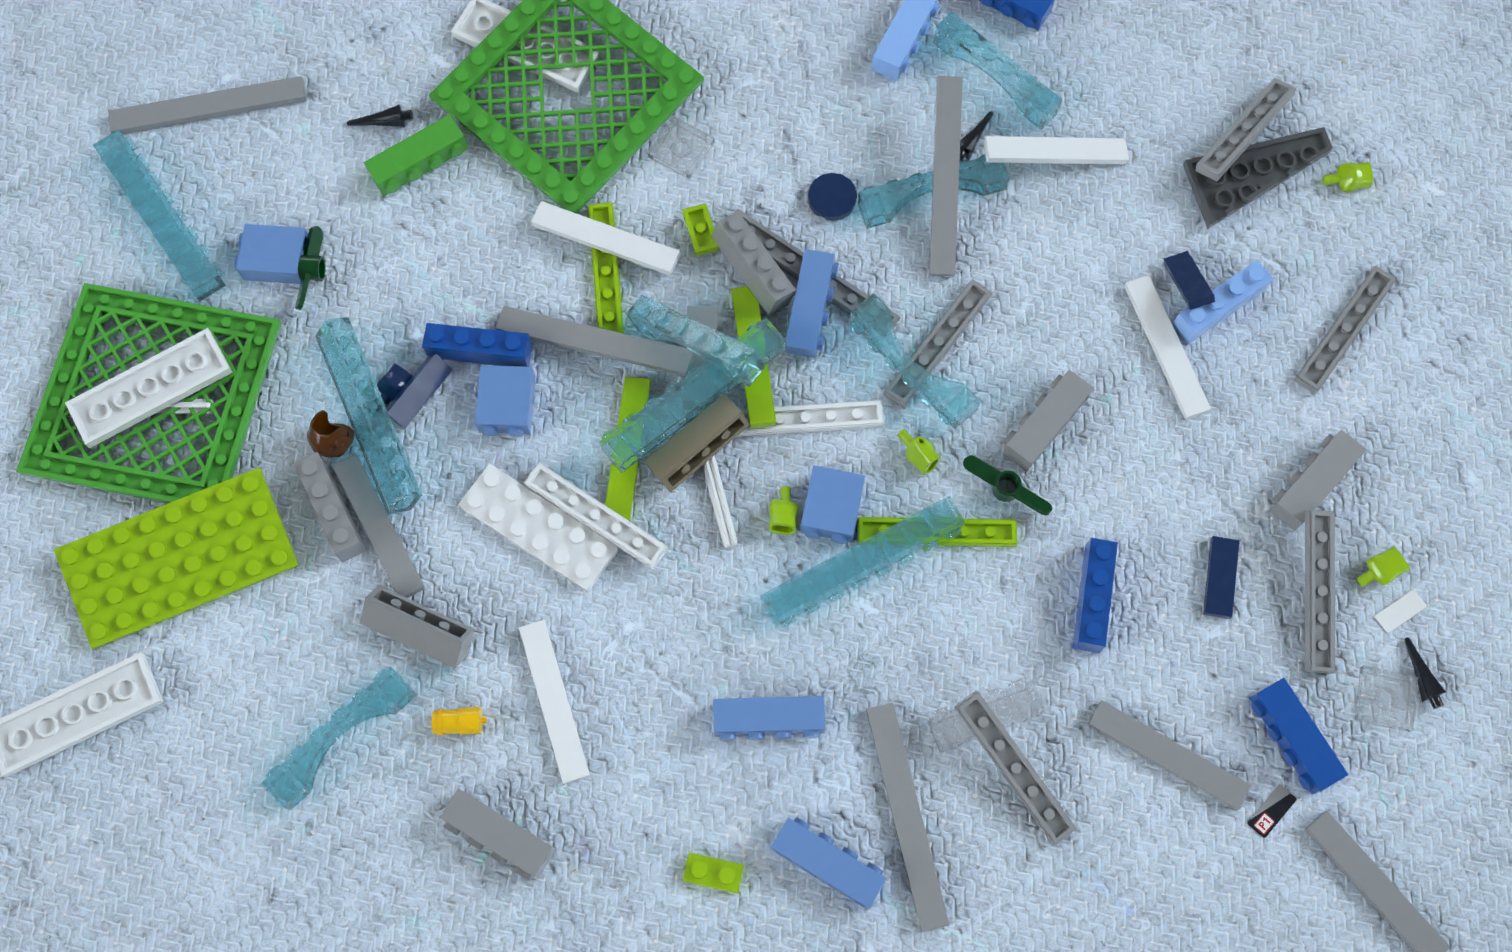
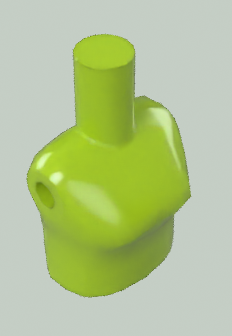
(1351, 176)
(919, 452)
(783, 513)
(1384, 567)

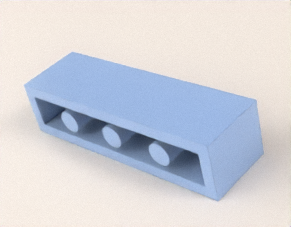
(903, 37)
(1228, 299)

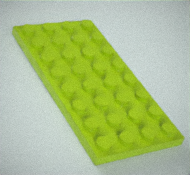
(176, 558)

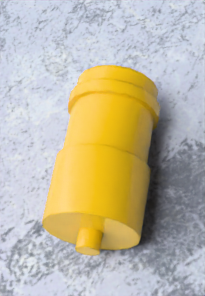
(458, 721)

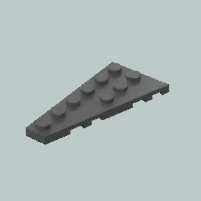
(1255, 172)

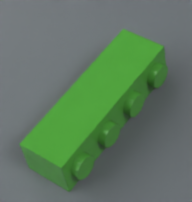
(416, 155)

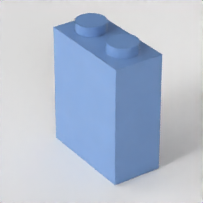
(270, 253)
(505, 400)
(832, 504)

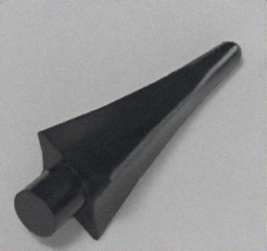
(390, 117)
(970, 141)
(1428, 685)

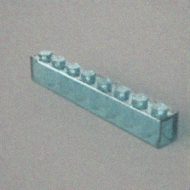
(159, 215)
(683, 401)
(368, 415)
(862, 561)

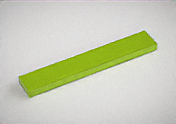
(606, 276)
(759, 393)
(622, 485)
(974, 533)

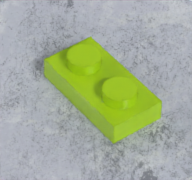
(700, 229)
(713, 873)

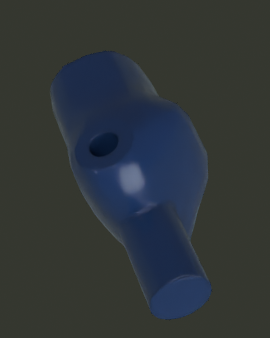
(392, 382)

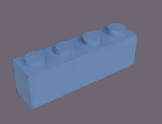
(810, 303)
(769, 717)
(828, 863)

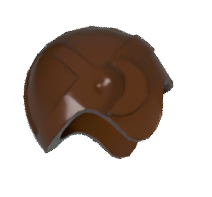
(329, 438)

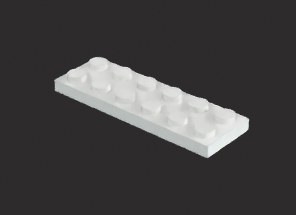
(484, 16)
(148, 388)
(538, 527)
(76, 713)

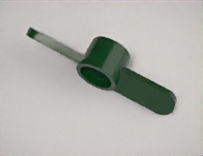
(310, 264)
(993, 476)

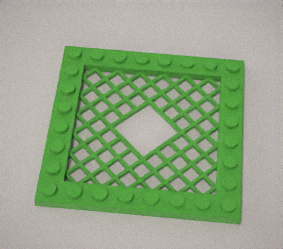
(574, 194)
(94, 301)

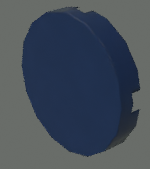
(832, 196)

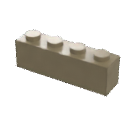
(697, 442)

